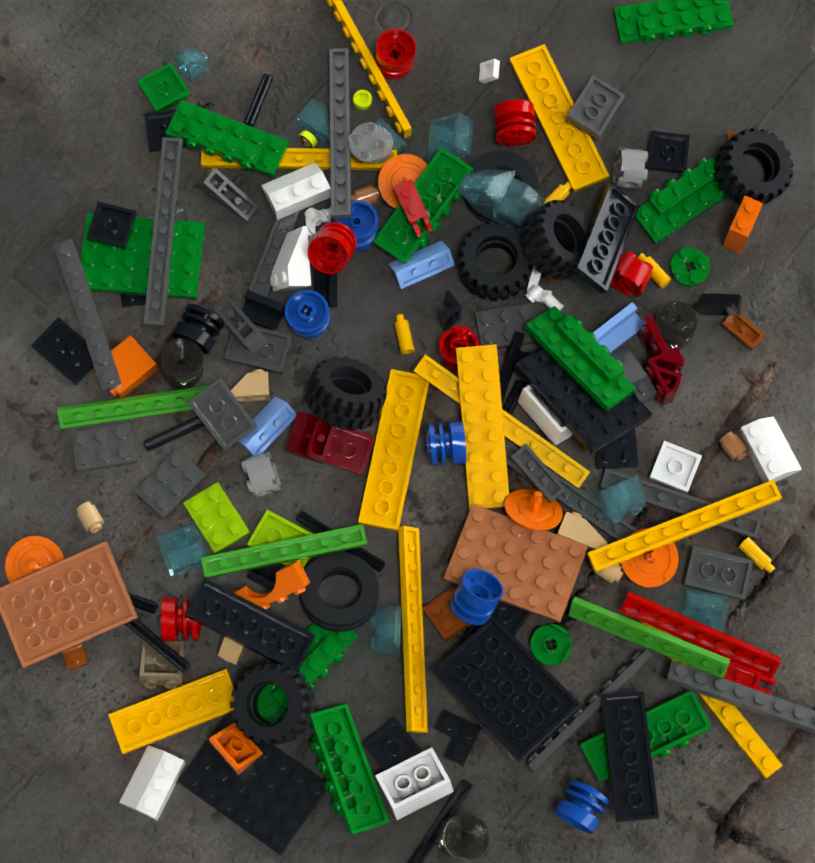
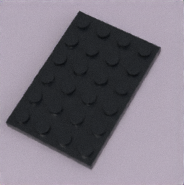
(575, 407)
(506, 689)
(265, 800)

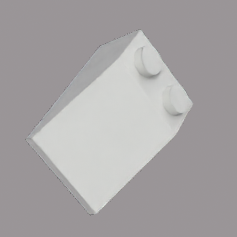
(292, 264)

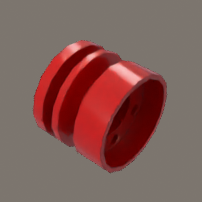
(395, 45)
(515, 122)
(332, 248)
(174, 621)

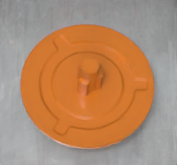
(396, 171)
(532, 510)
(31, 556)
(653, 567)

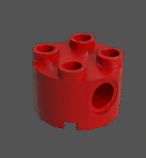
(631, 275)
(455, 338)

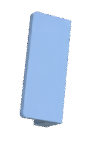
(422, 264)
(619, 328)
(270, 424)

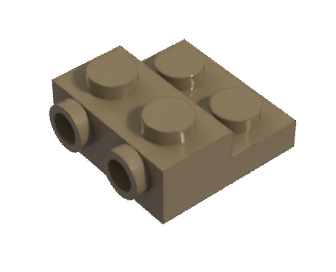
(157, 669)

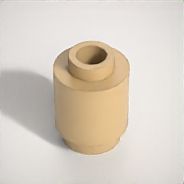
(89, 517)
(611, 574)

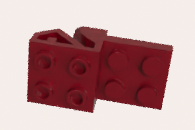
(664, 363)
(328, 444)

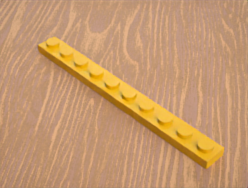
(367, 62)
(298, 158)
(513, 429)
(684, 526)
(412, 630)
(739, 730)

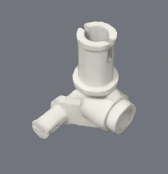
(315, 218)
(537, 294)

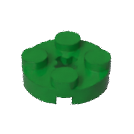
(699, 262)
(562, 642)

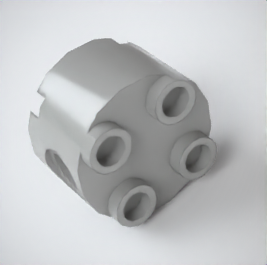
(371, 143)
(629, 168)
(262, 474)

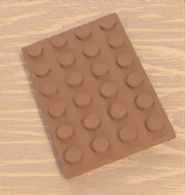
(531, 565)
(65, 604)

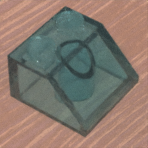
(451, 133)
(486, 186)
(517, 204)
(622, 500)
(181, 549)
(706, 608)
(387, 631)

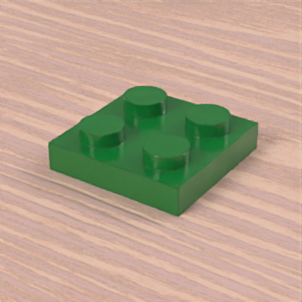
(164, 88)

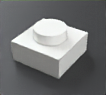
(489, 71)

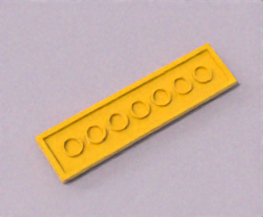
(551, 106)
(483, 425)
(394, 451)

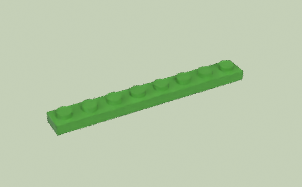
(127, 407)
(283, 551)
(649, 637)

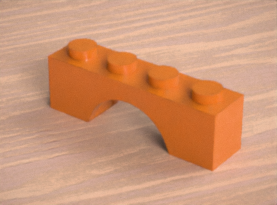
(288, 580)

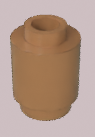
(366, 194)
(733, 446)

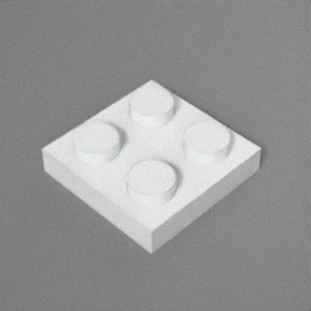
(675, 467)

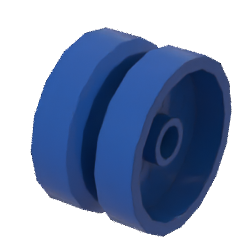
(363, 224)
(307, 302)

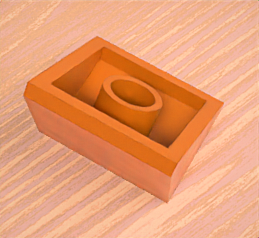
(235, 748)

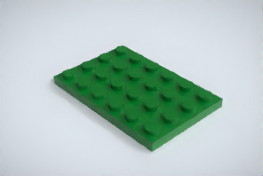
(127, 270)

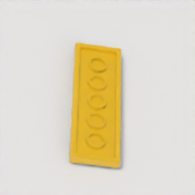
(173, 711)

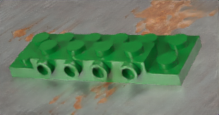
(671, 19)
(227, 139)
(437, 190)
(680, 201)
(581, 356)
(323, 652)
(668, 727)
(346, 770)

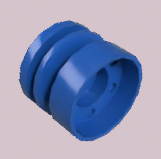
(446, 443)
(476, 597)
(580, 809)

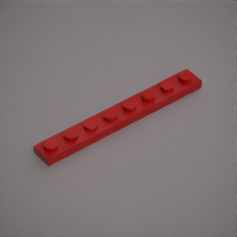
(700, 634)

